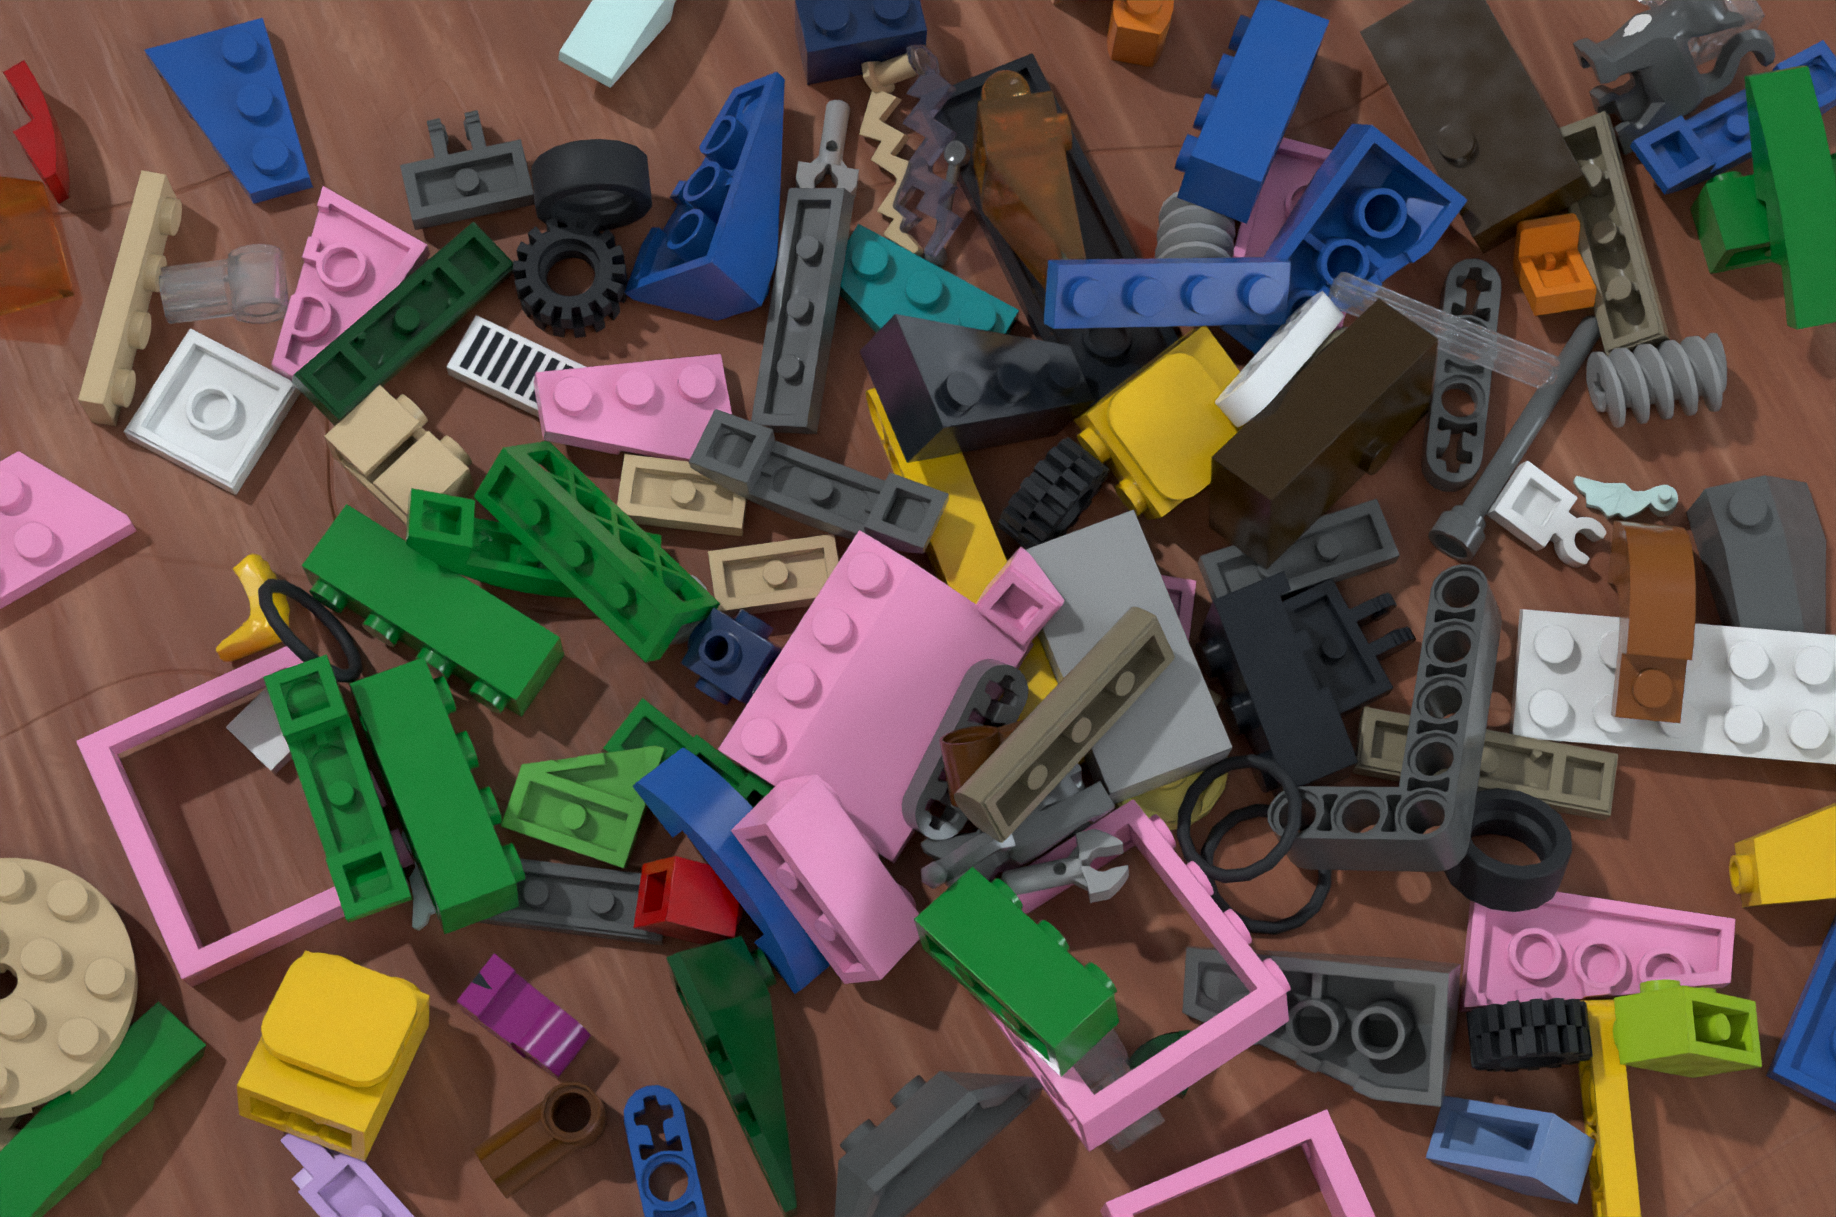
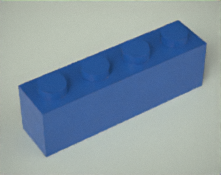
(1251, 110)

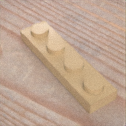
(125, 318)

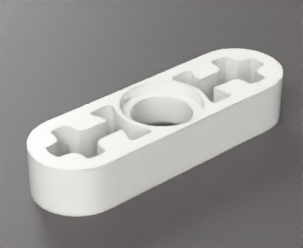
(1279, 359)

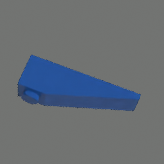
(1360, 215)
(725, 229)

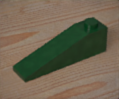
(733, 1019)

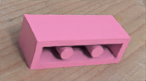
(830, 878)

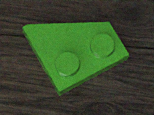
(584, 802)

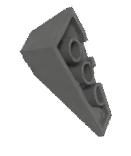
(1352, 1017)

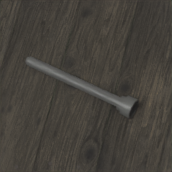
(1460, 531)

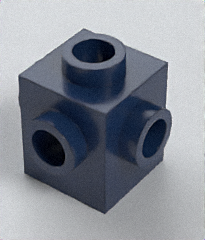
(730, 655)

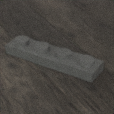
(803, 310)

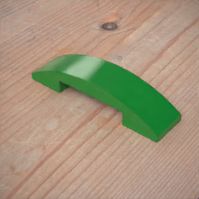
(481, 549)
(338, 788)

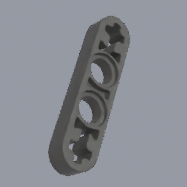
(1461, 374)

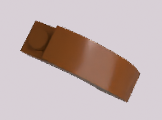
(1656, 618)

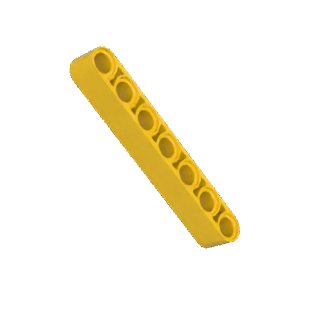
(964, 544)

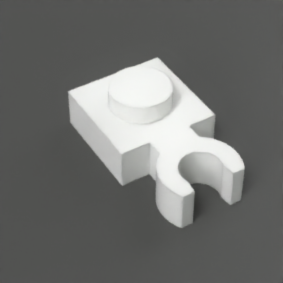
(1538, 511)

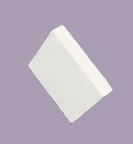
(212, 411)

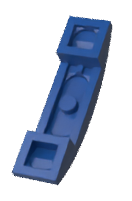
(1719, 137)
(703, 805)

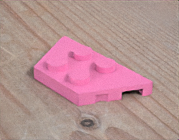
(48, 526)

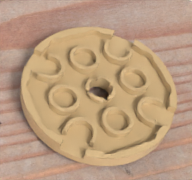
(71, 986)

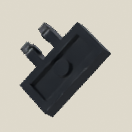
(1340, 649)

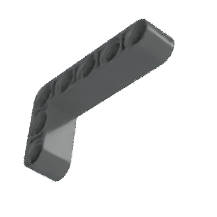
(1431, 745)

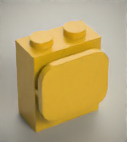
(1163, 425)
(333, 1052)

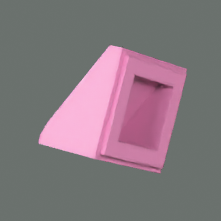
(1020, 598)

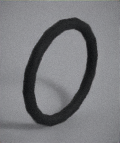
(322, 613)
(1276, 854)
(1259, 926)

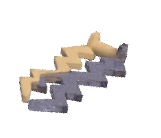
(917, 172)

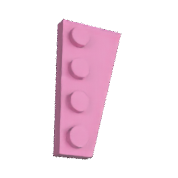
(1589, 950)

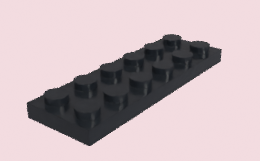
(1102, 354)

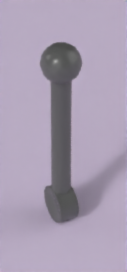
(957, 155)

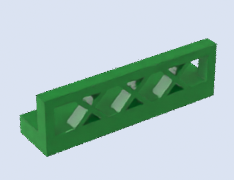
(593, 547)

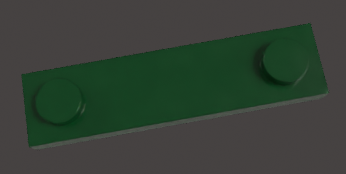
(403, 323)

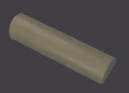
(1612, 240)
(1065, 725)

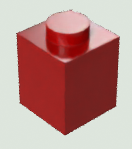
(686, 902)

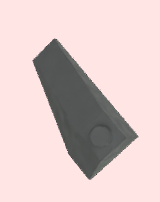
(1763, 554)

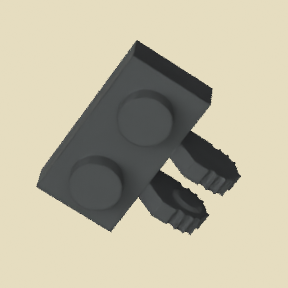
(467, 181)

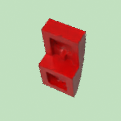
(41, 136)

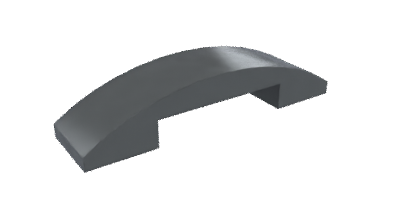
(814, 489)

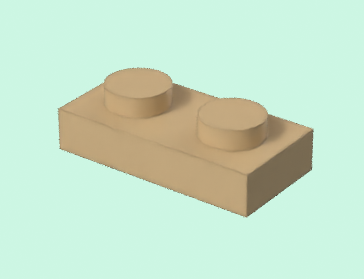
(678, 497)
(772, 574)

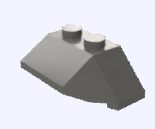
(925, 1139)

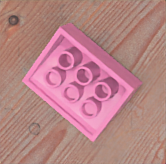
(867, 686)

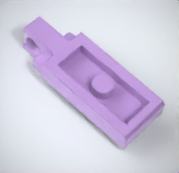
(340, 1183)

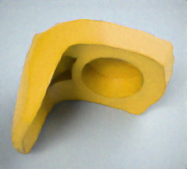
(255, 632)

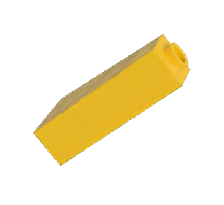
(1788, 862)

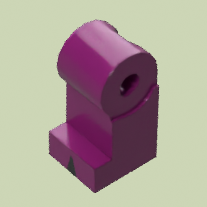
(522, 1017)

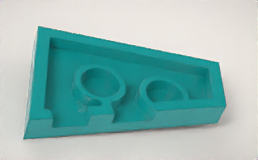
(891, 280)

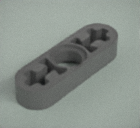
(968, 698)

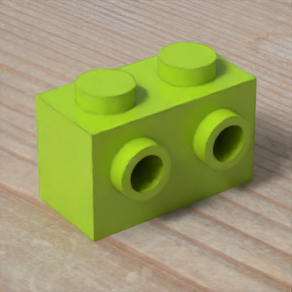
(1686, 1030)

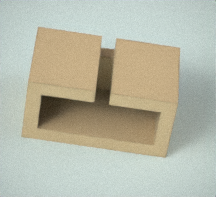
(392, 453)

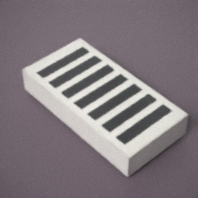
(503, 363)

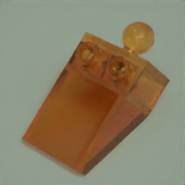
(1026, 172)

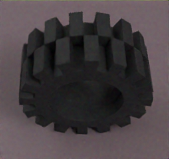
(560, 244)
(1053, 495)
(1529, 1035)

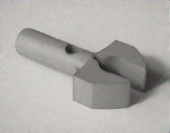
(830, 153)
(1075, 869)

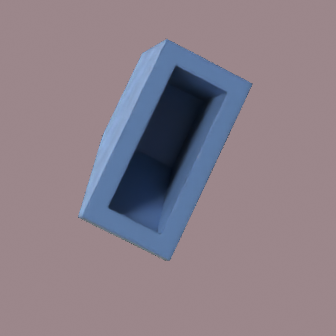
(1512, 1148)

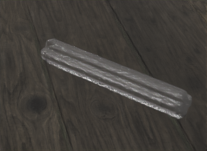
(1455, 334)

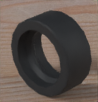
(592, 181)
(1508, 885)

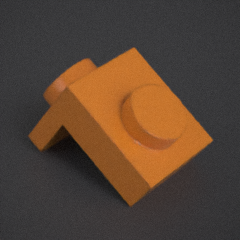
(1551, 265)

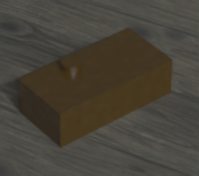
(1476, 114)
(1322, 433)

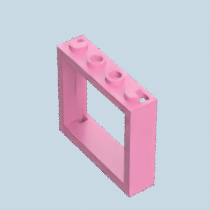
(101, 753)
(1202, 1050)
(1319, 1143)

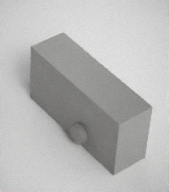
(1174, 722)

